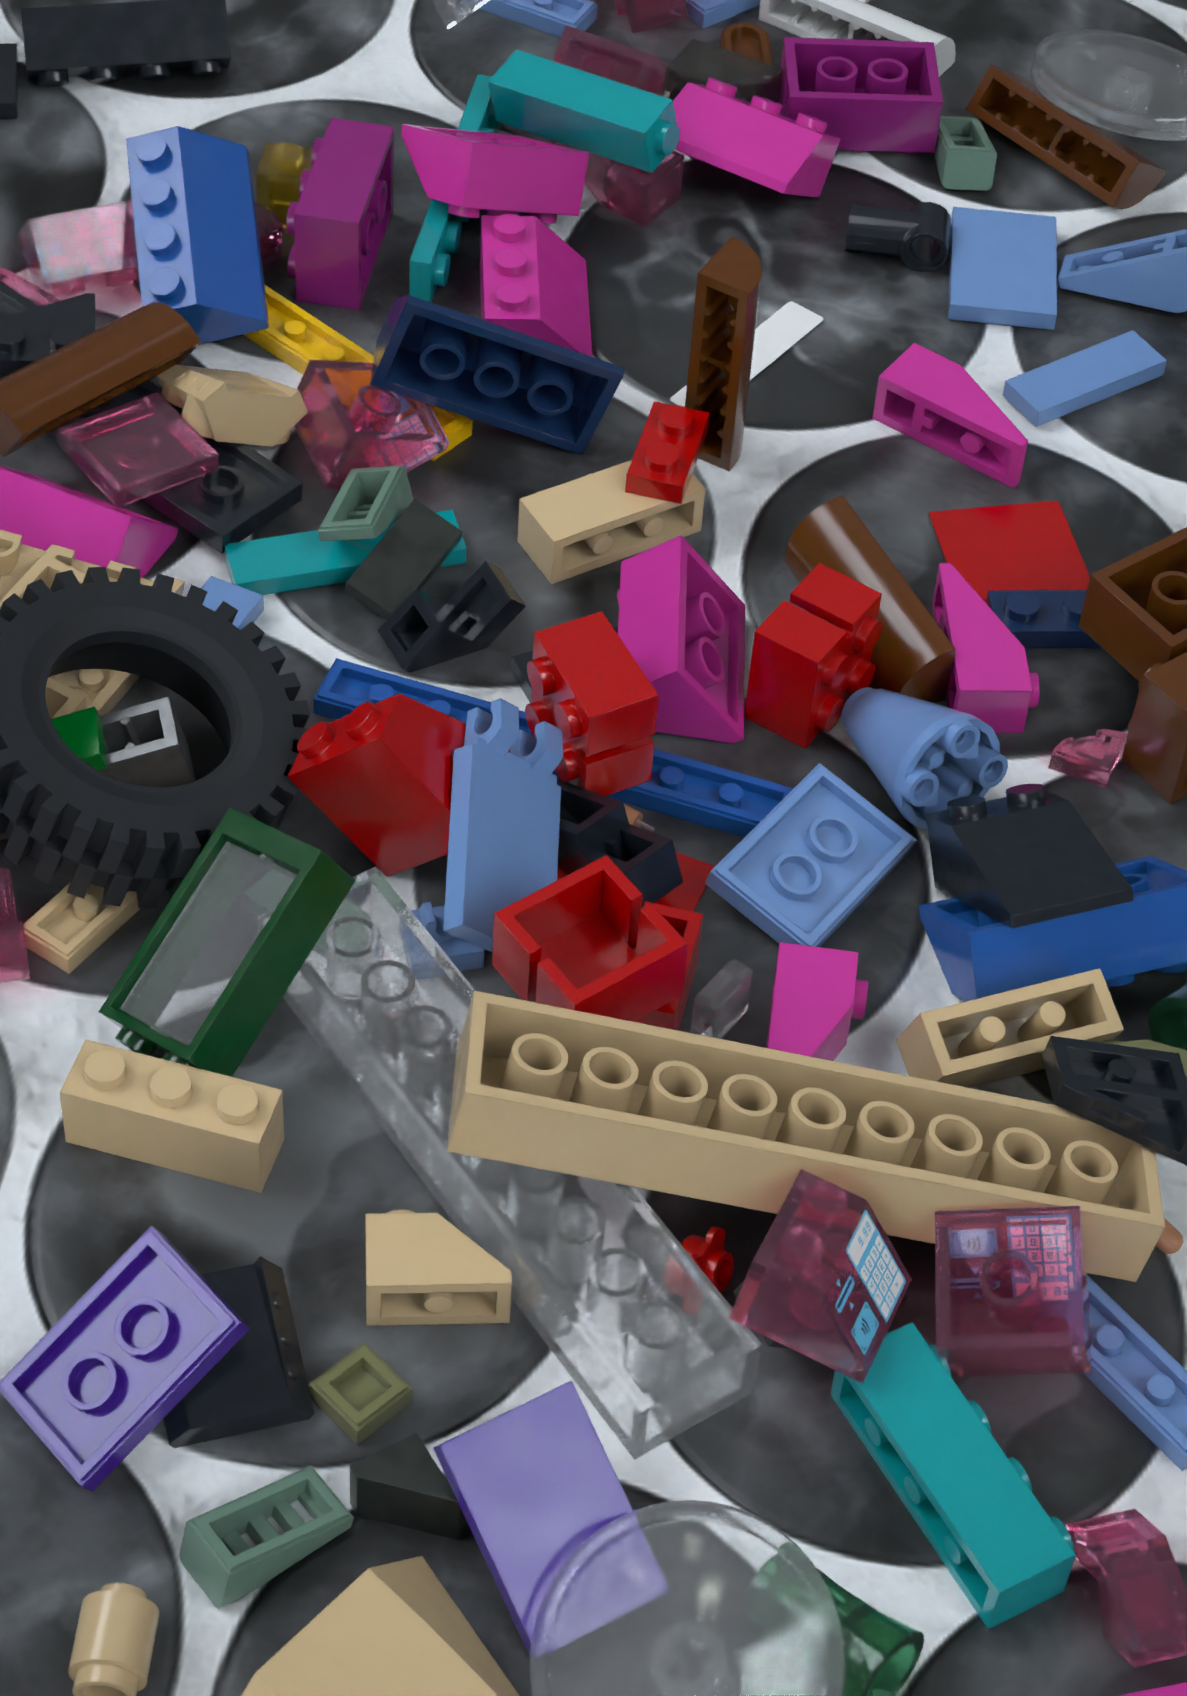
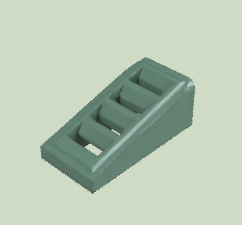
(964, 154)
(367, 503)
(229, 1567)

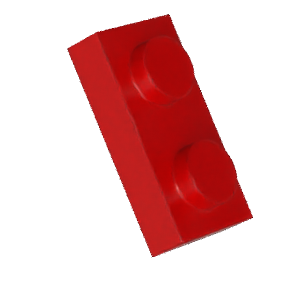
(667, 452)

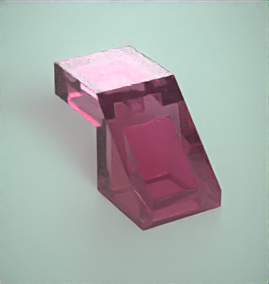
(1137, 1584)

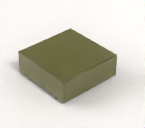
(360, 1393)

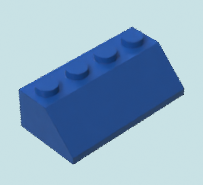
(197, 230)
(1122, 939)

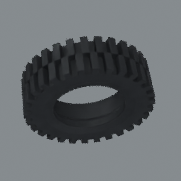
(118, 830)

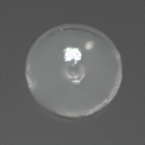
(1115, 82)
(688, 1607)

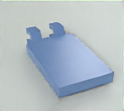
(500, 819)

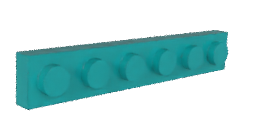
(440, 229)

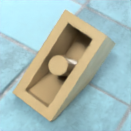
(430, 1273)

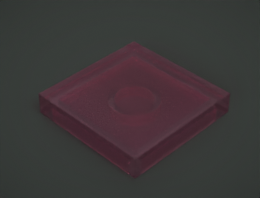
(137, 449)

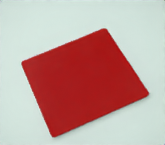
(1012, 547)

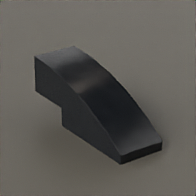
(599, 827)

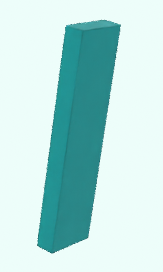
(305, 561)

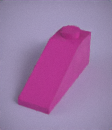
(949, 412)
(989, 662)
(814, 1000)

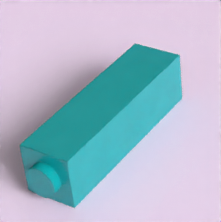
(584, 111)

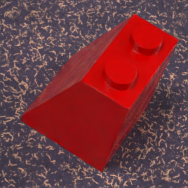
(384, 778)

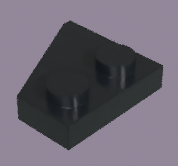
(43, 330)
(1123, 1090)

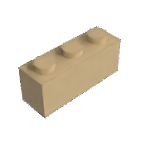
(599, 523)
(1007, 1030)
(172, 1115)

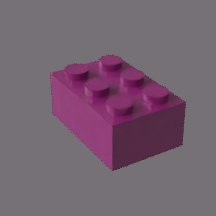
(866, 90)
(342, 213)

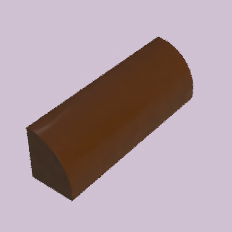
(1063, 141)
(724, 348)
(91, 372)
(912, 649)

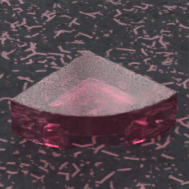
(1090, 756)

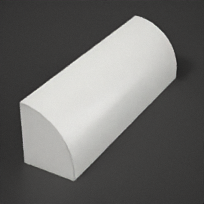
(851, 21)

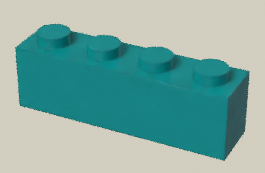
(956, 1479)

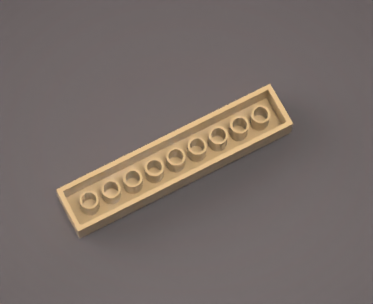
(745, 1119)

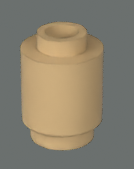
(113, 1642)

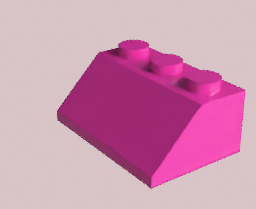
(754, 138)
(496, 172)
(533, 282)
(71, 519)
(686, 639)

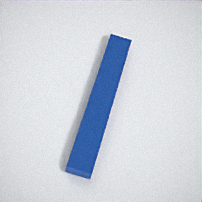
(677, 784)

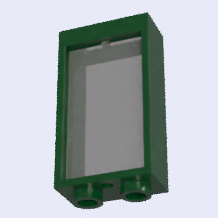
(226, 946)

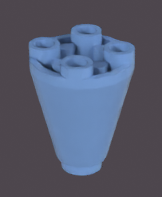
(922, 750)

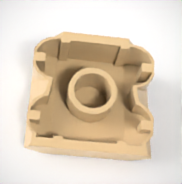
(233, 404)

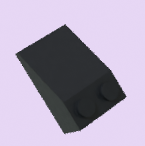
(1022, 857)

